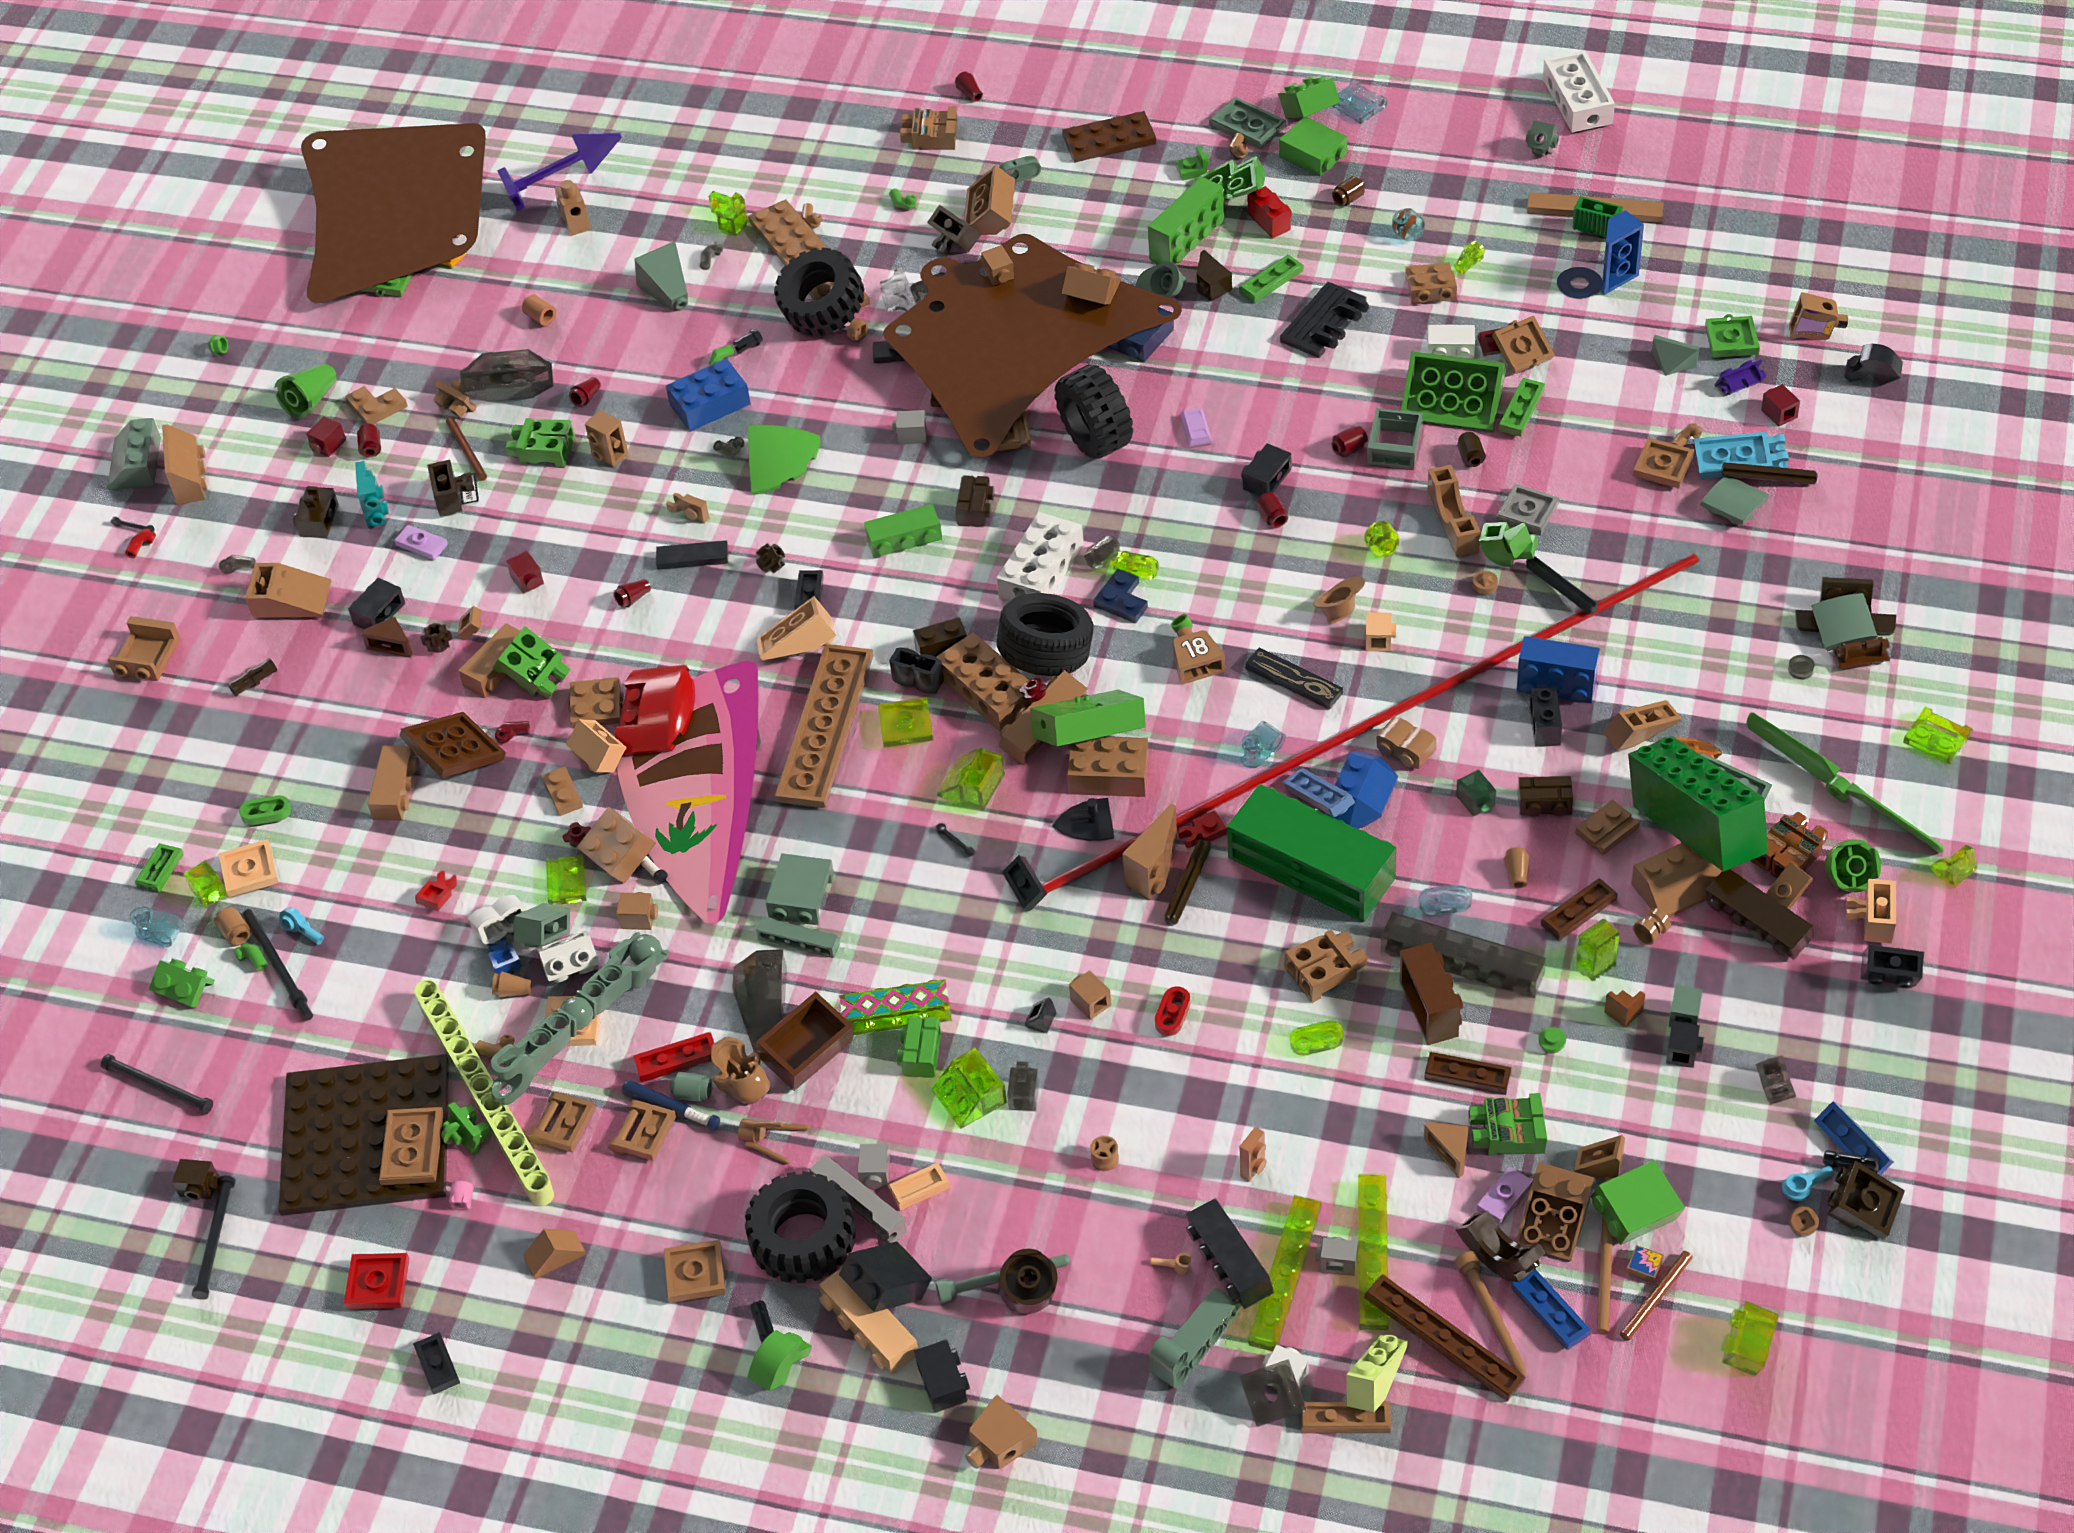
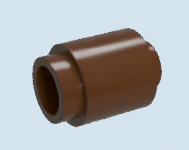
(1348, 191)

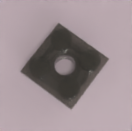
(1289, 1396)

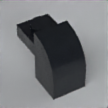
(1877, 361)

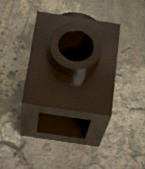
(195, 1179)

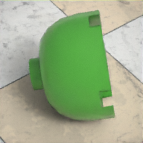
(1852, 864)

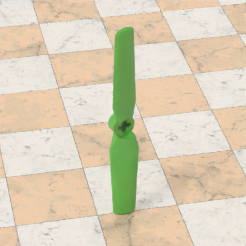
(1827, 773)

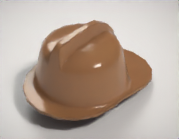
(1340, 600)

